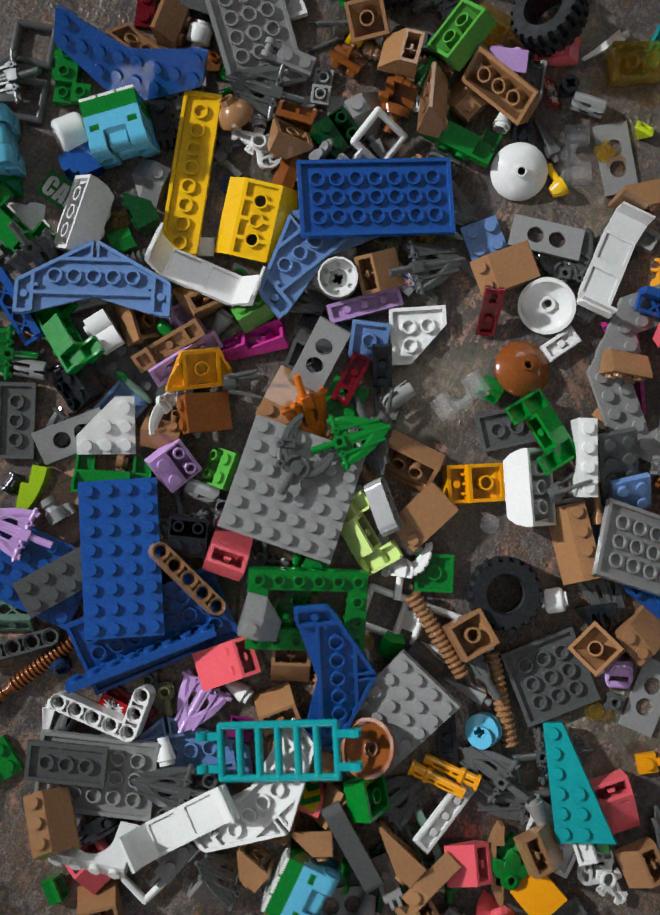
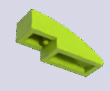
(31, 492)

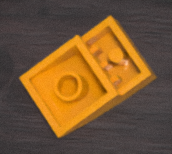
(473, 482)
(538, 896)

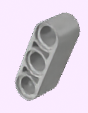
(383, 506)

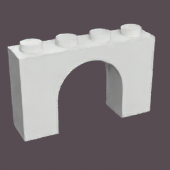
(585, 436)
(108, 862)

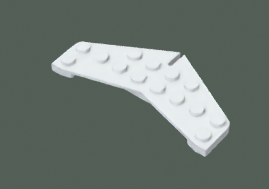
(264, 802)

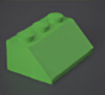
(461, 34)

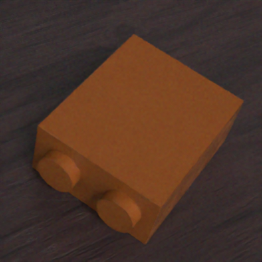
(204, 412)

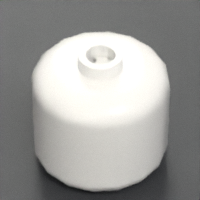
(69, 131)

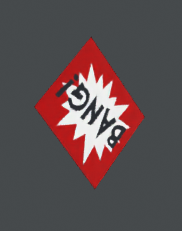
(553, 93)
(112, 703)

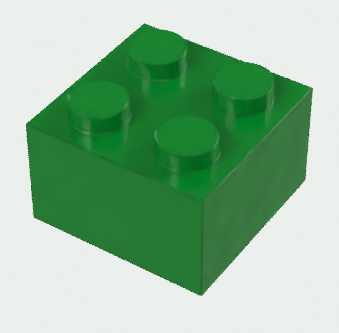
(366, 799)

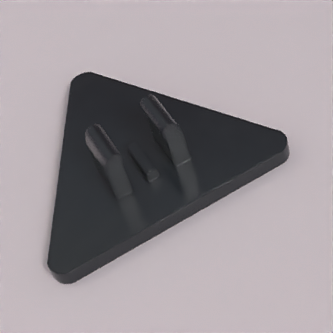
(600, 613)

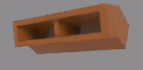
(286, 172)

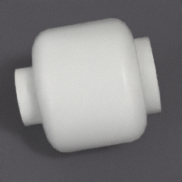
(199, 34)
(554, 600)

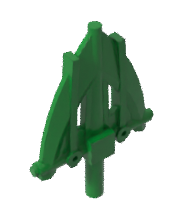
(8, 352)
(372, 431)

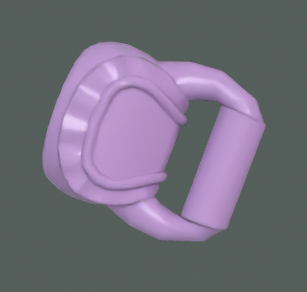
(623, 668)

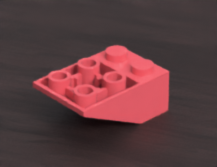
(227, 553)
(225, 663)
(616, 800)

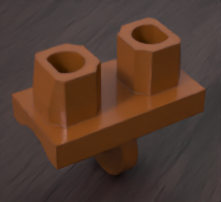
(348, 57)

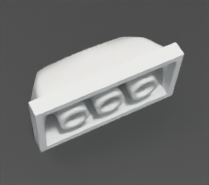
(84, 213)
(526, 489)

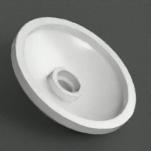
(505, 171)
(545, 318)

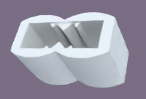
(103, 327)

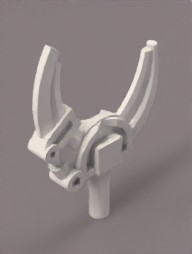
(164, 405)
(404, 568)

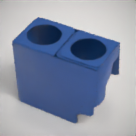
(80, 162)

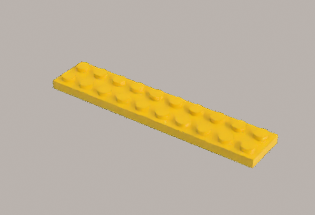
(191, 170)

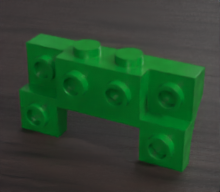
(68, 81)
(466, 144)
(6, 216)
(66, 340)
(546, 428)
(86, 471)

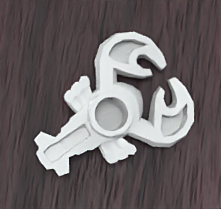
(257, 143)
(604, 877)

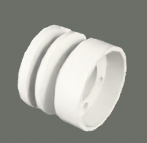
(342, 268)

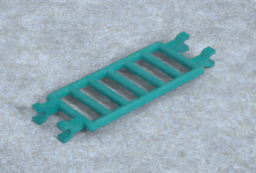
(298, 776)

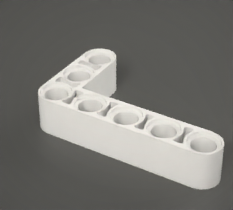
(105, 714)

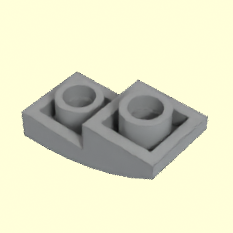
(322, 86)

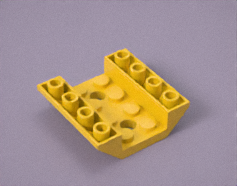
(244, 218)

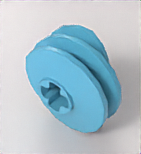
(483, 730)

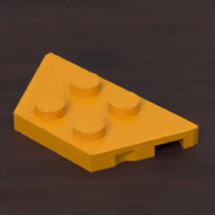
(198, 369)

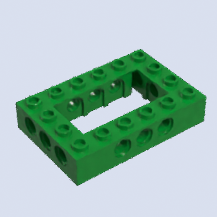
(351, 581)

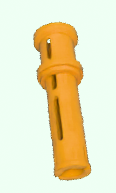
(427, 774)
(461, 775)

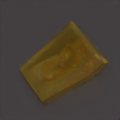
(632, 63)

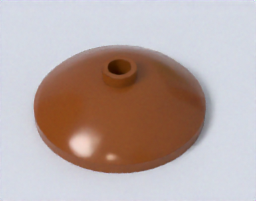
(514, 375)
(356, 749)

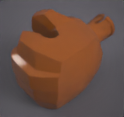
(398, 98)

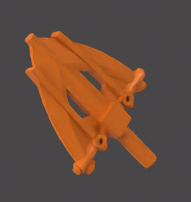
(305, 405)

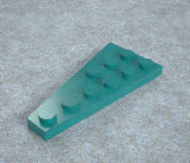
(573, 798)

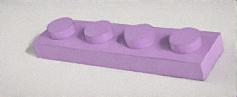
(364, 305)
(162, 370)

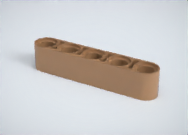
(195, 583)

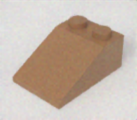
(506, 267)
(279, 394)
(425, 515)
(638, 635)
(405, 861)

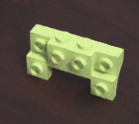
(363, 540)

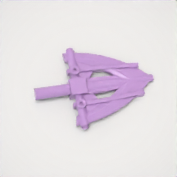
(21, 532)
(188, 716)

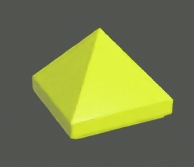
(643, 130)

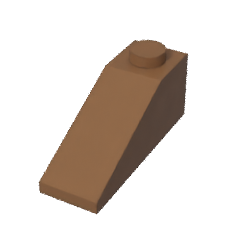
(431, 882)

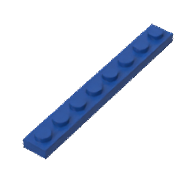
(135, 660)

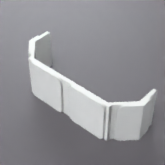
(612, 258)
(200, 274)
(178, 827)

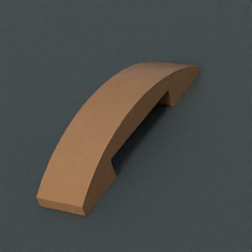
(168, 345)
(497, 838)

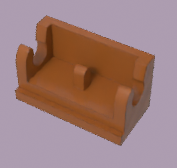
(296, 114)

